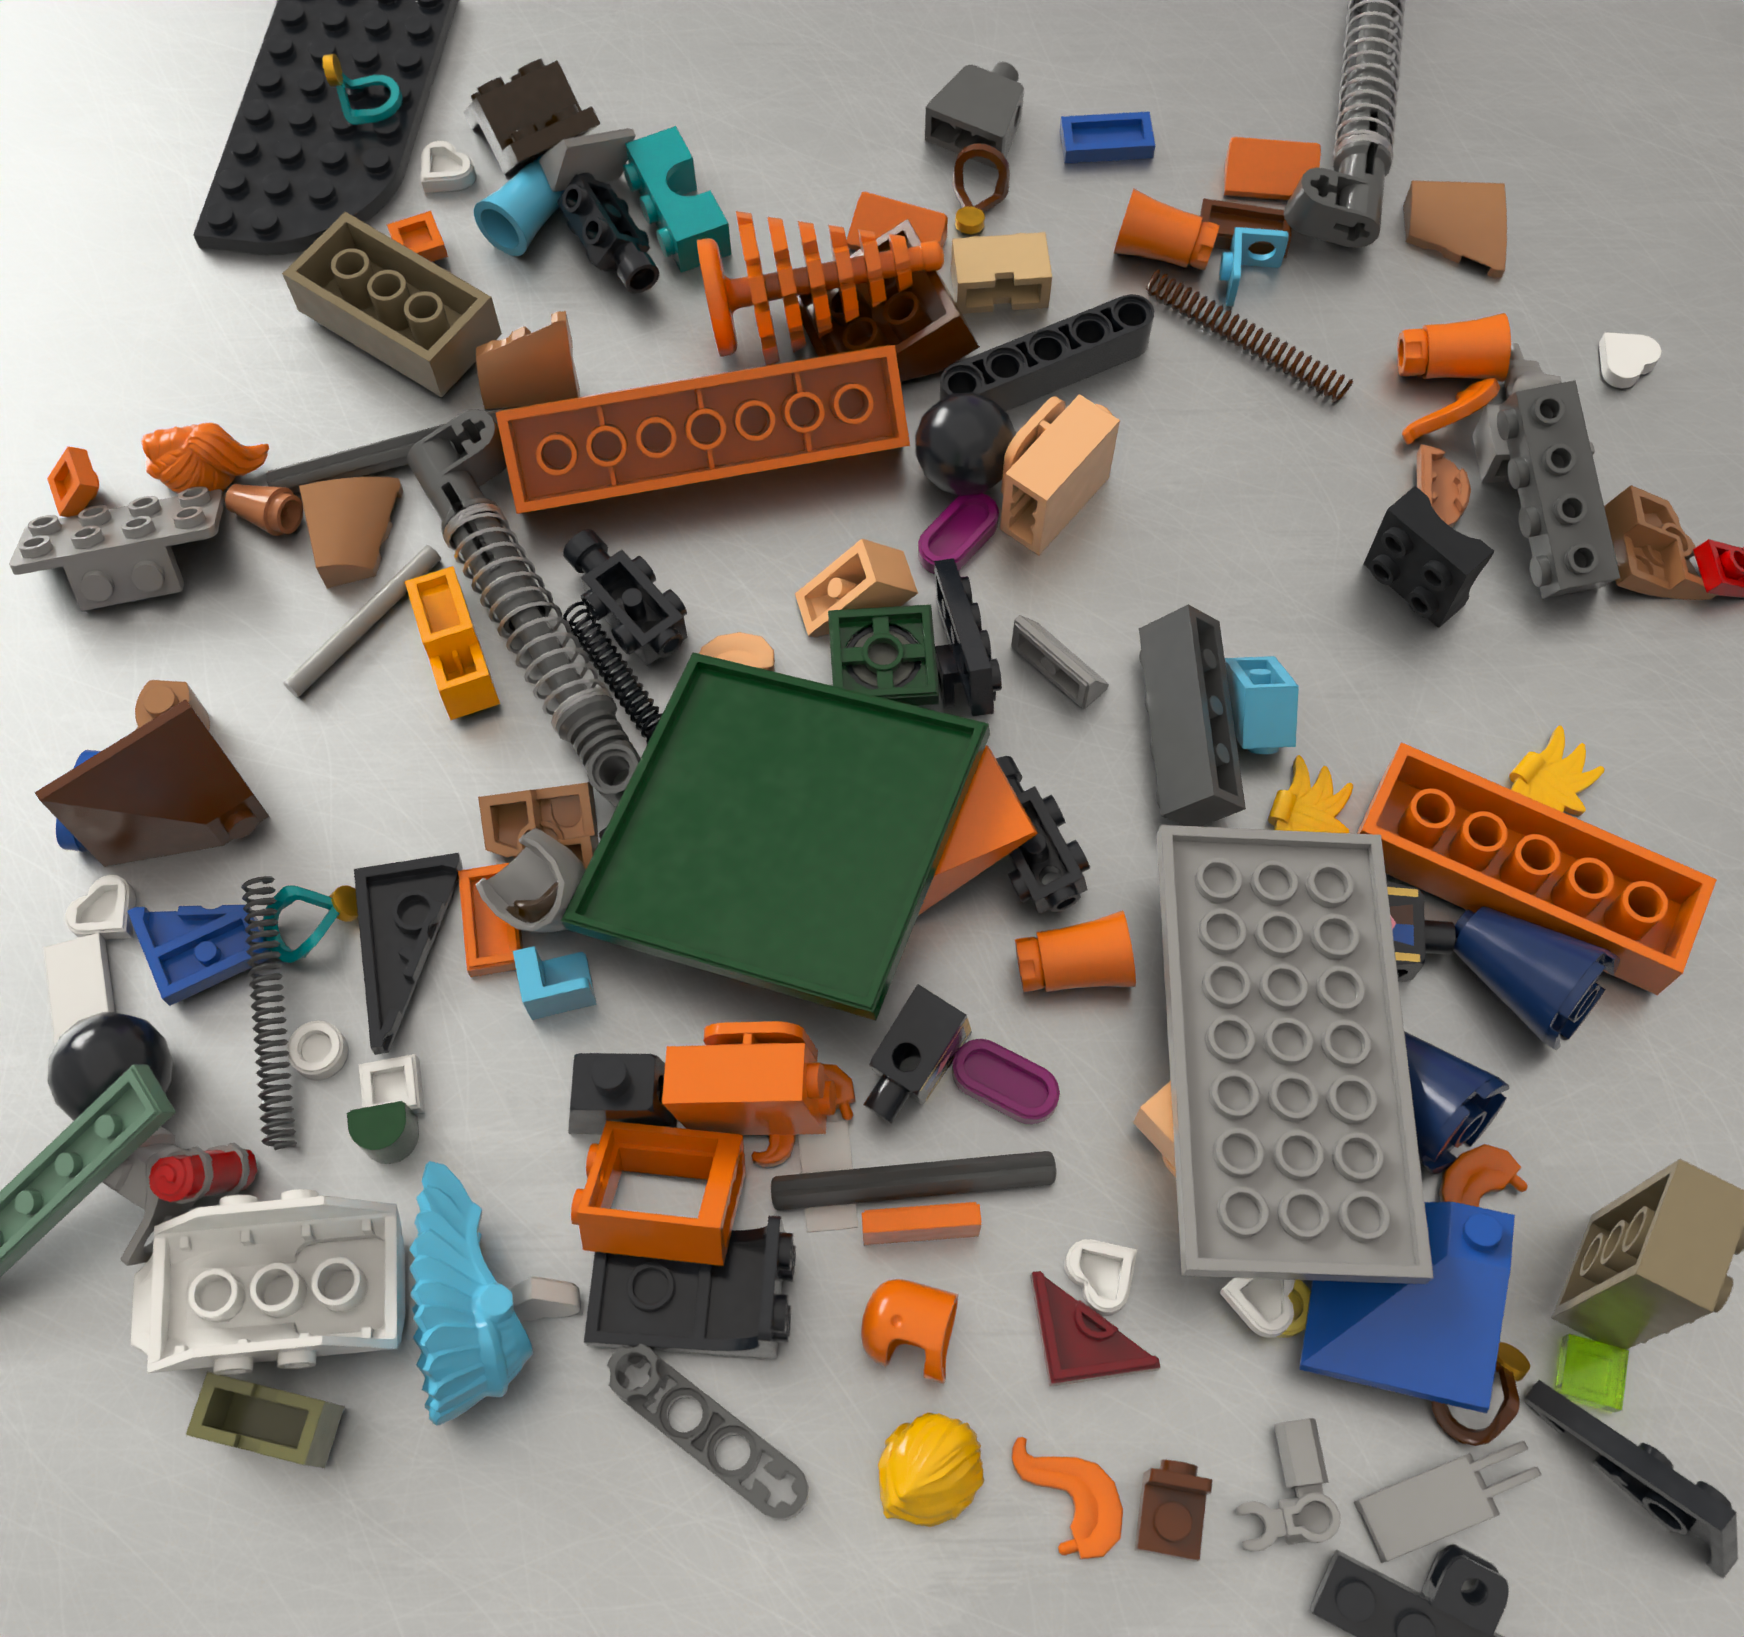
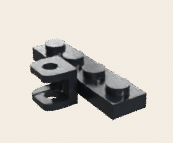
(969, 649)
(1379, 1606)

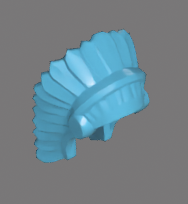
(464, 1317)

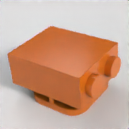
(749, 1081)

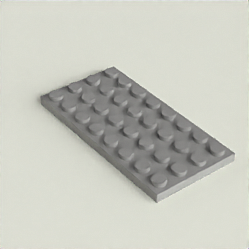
(1288, 1059)

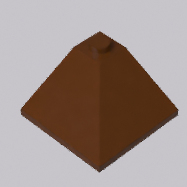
(919, 320)
(155, 793)

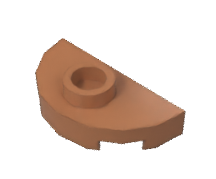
(1443, 484)

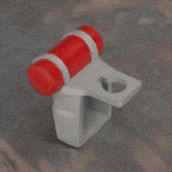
(172, 1179)

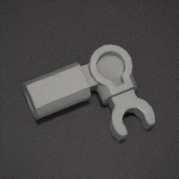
(1311, 1514)

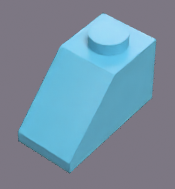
(1262, 703)

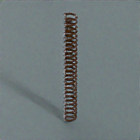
(1243, 341)

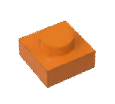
(419, 235)
(73, 482)

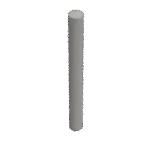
(360, 622)

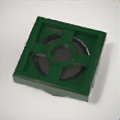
(883, 654)

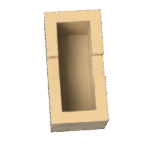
(1001, 271)

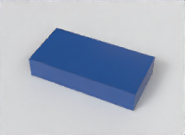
(1107, 137)

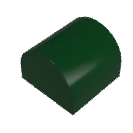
(384, 1131)

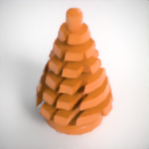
(757, 289)

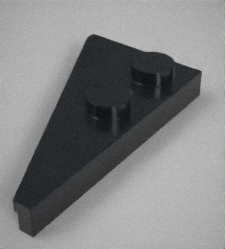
(398, 921)
(1648, 1478)

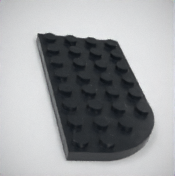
(292, 152)

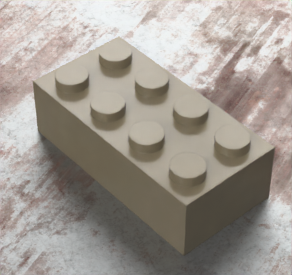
(392, 303)
(1655, 1258)

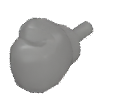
(1525, 374)

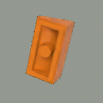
(1267, 167)
(882, 214)

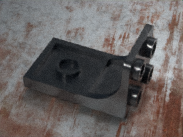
(697, 1305)

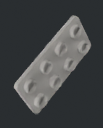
(120, 550)

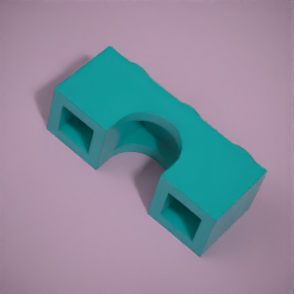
(662, 173)

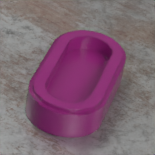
(959, 531)
(1005, 1081)

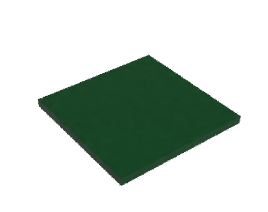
(780, 833)

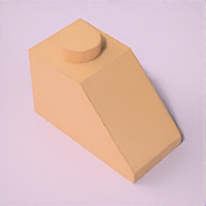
(859, 579)

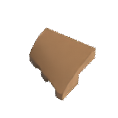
(1459, 221)
(349, 524)
(1652, 547)

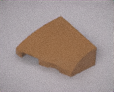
(528, 366)
(559, 811)

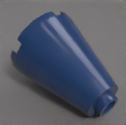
(1534, 970)
(1450, 1101)

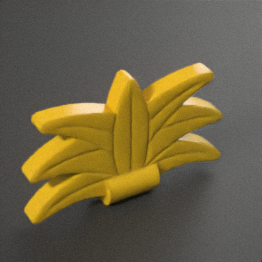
(1554, 779)
(1308, 807)

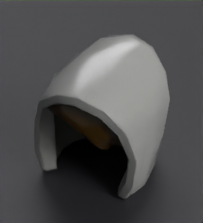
(535, 885)

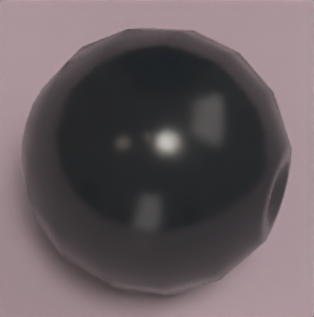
(964, 443)
(101, 1051)

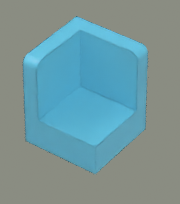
(553, 984)

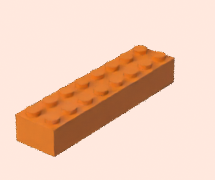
(703, 428)

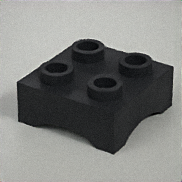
(1425, 558)

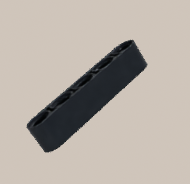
(1055, 354)

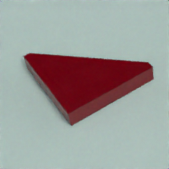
(1081, 1342)

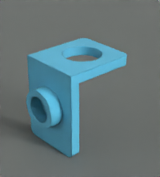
(1240, 255)

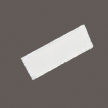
(824, 1154)

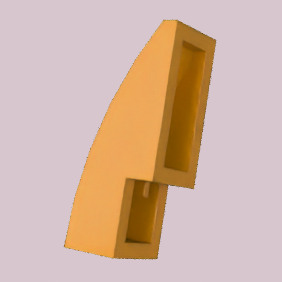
(451, 643)

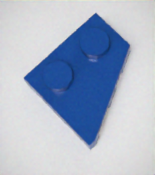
(194, 947)

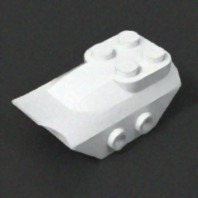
(271, 1283)

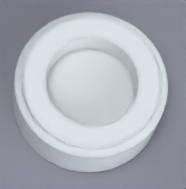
(317, 1050)

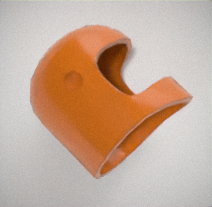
(910, 1315)

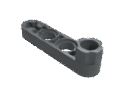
(713, 1427)

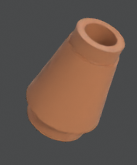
(266, 507)

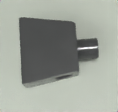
(976, 110)

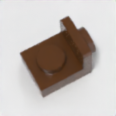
(1172, 1511)

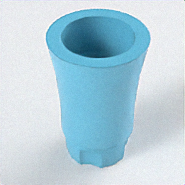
(517, 210)

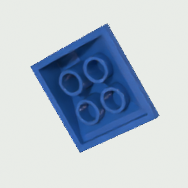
(1426, 1337)

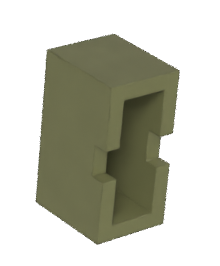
(265, 1420)

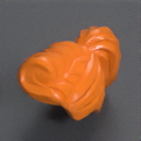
(199, 457)

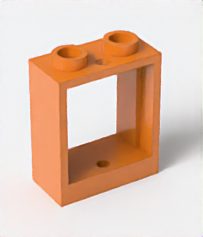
(667, 1152)

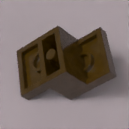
(528, 114)

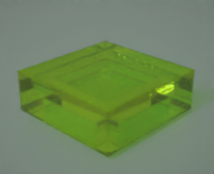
(1592, 1372)

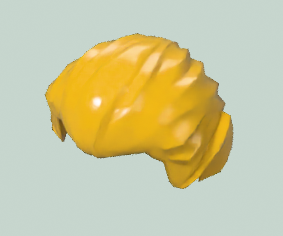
(930, 1470)

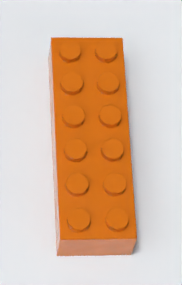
(1536, 863)

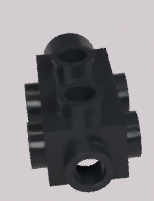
(608, 232)
(647, 619)
(1044, 851)

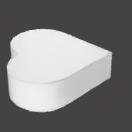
(445, 169)
(1627, 357)
(103, 910)
(1102, 1272)
(545, 1297)
(1261, 1303)

